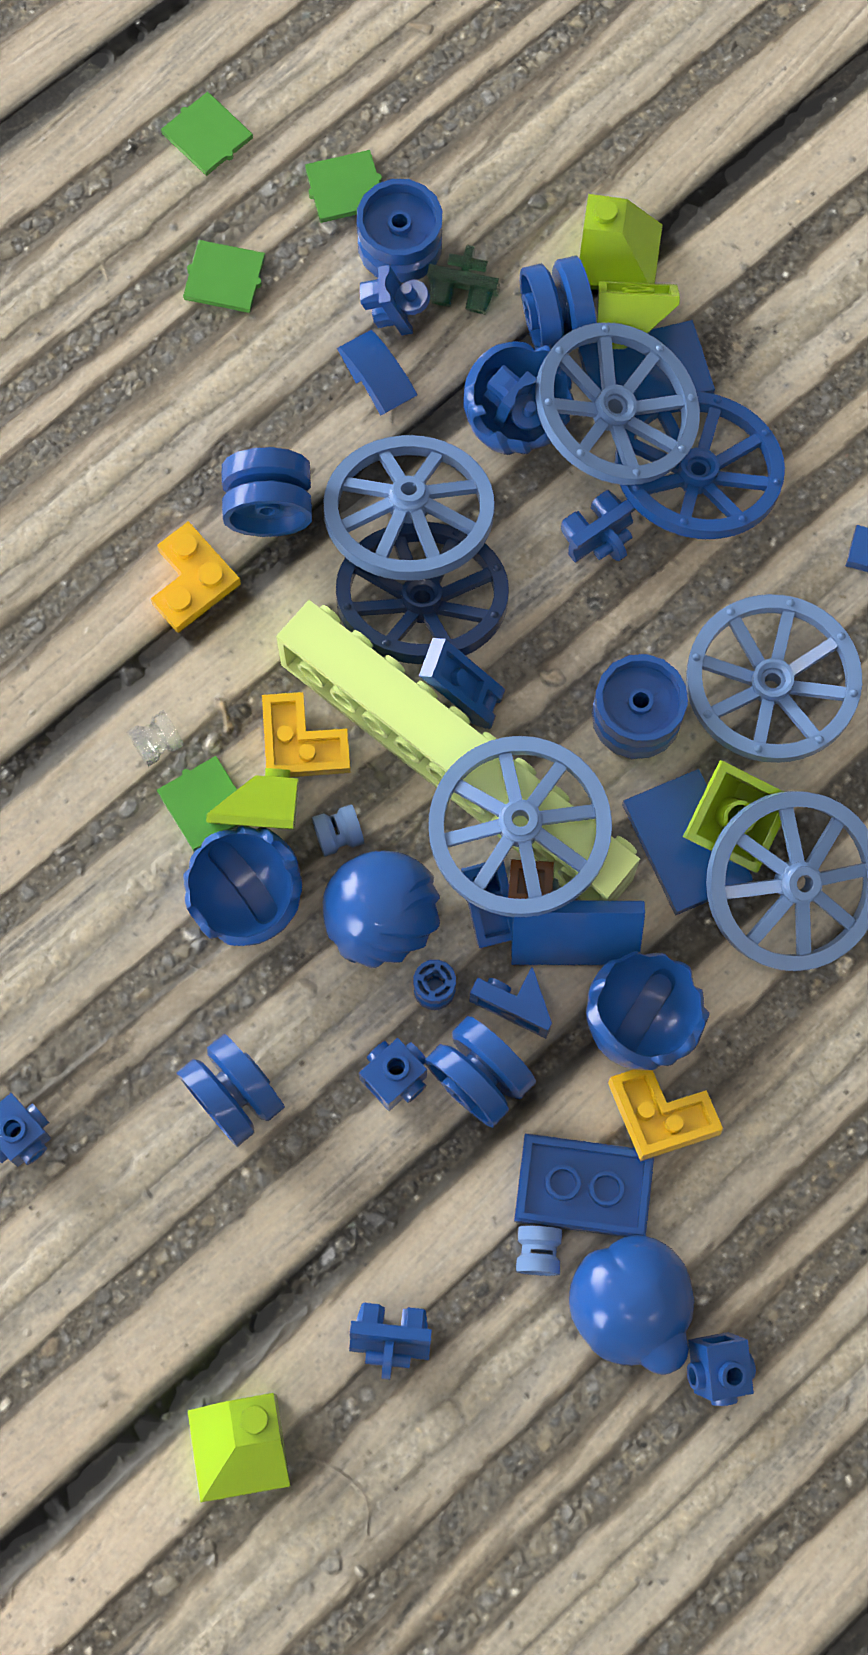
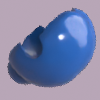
(634, 1304)

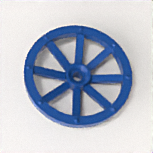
(700, 472)

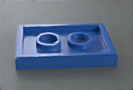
(679, 338)
(679, 864)
(579, 933)
(583, 1186)

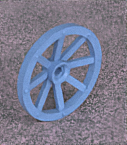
(618, 400)
(409, 502)
(773, 670)
(520, 836)
(786, 881)

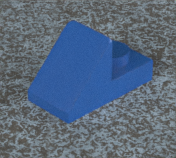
(488, 926)
(524, 1010)

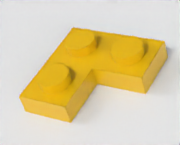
(202, 578)
(299, 750)
(659, 1125)

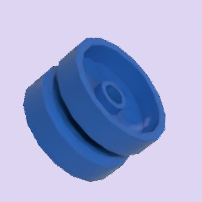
(400, 228)
(556, 301)
(266, 492)
(660, 704)
(480, 1071)
(236, 1085)

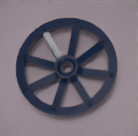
(423, 598)

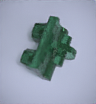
(446, 279)

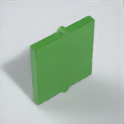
(207, 133)
(341, 183)
(224, 276)
(194, 796)

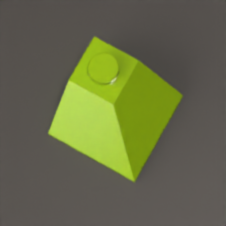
(619, 242)
(635, 304)
(723, 798)
(261, 802)
(238, 1447)

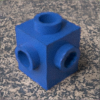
(392, 1088)
(30, 1141)
(721, 1368)

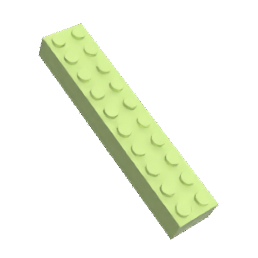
(430, 736)

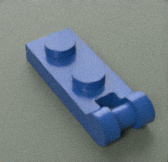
(462, 682)

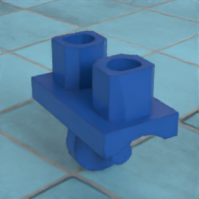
(393, 300)
(512, 397)
(605, 534)
(387, 1343)

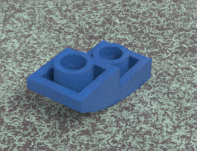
(378, 370)

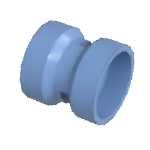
(347, 827)
(539, 1240)

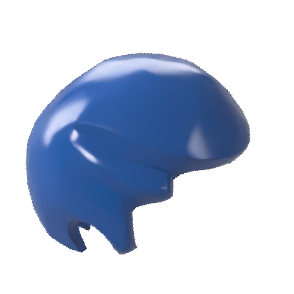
(519, 359)
(243, 885)
(380, 907)
(645, 1011)

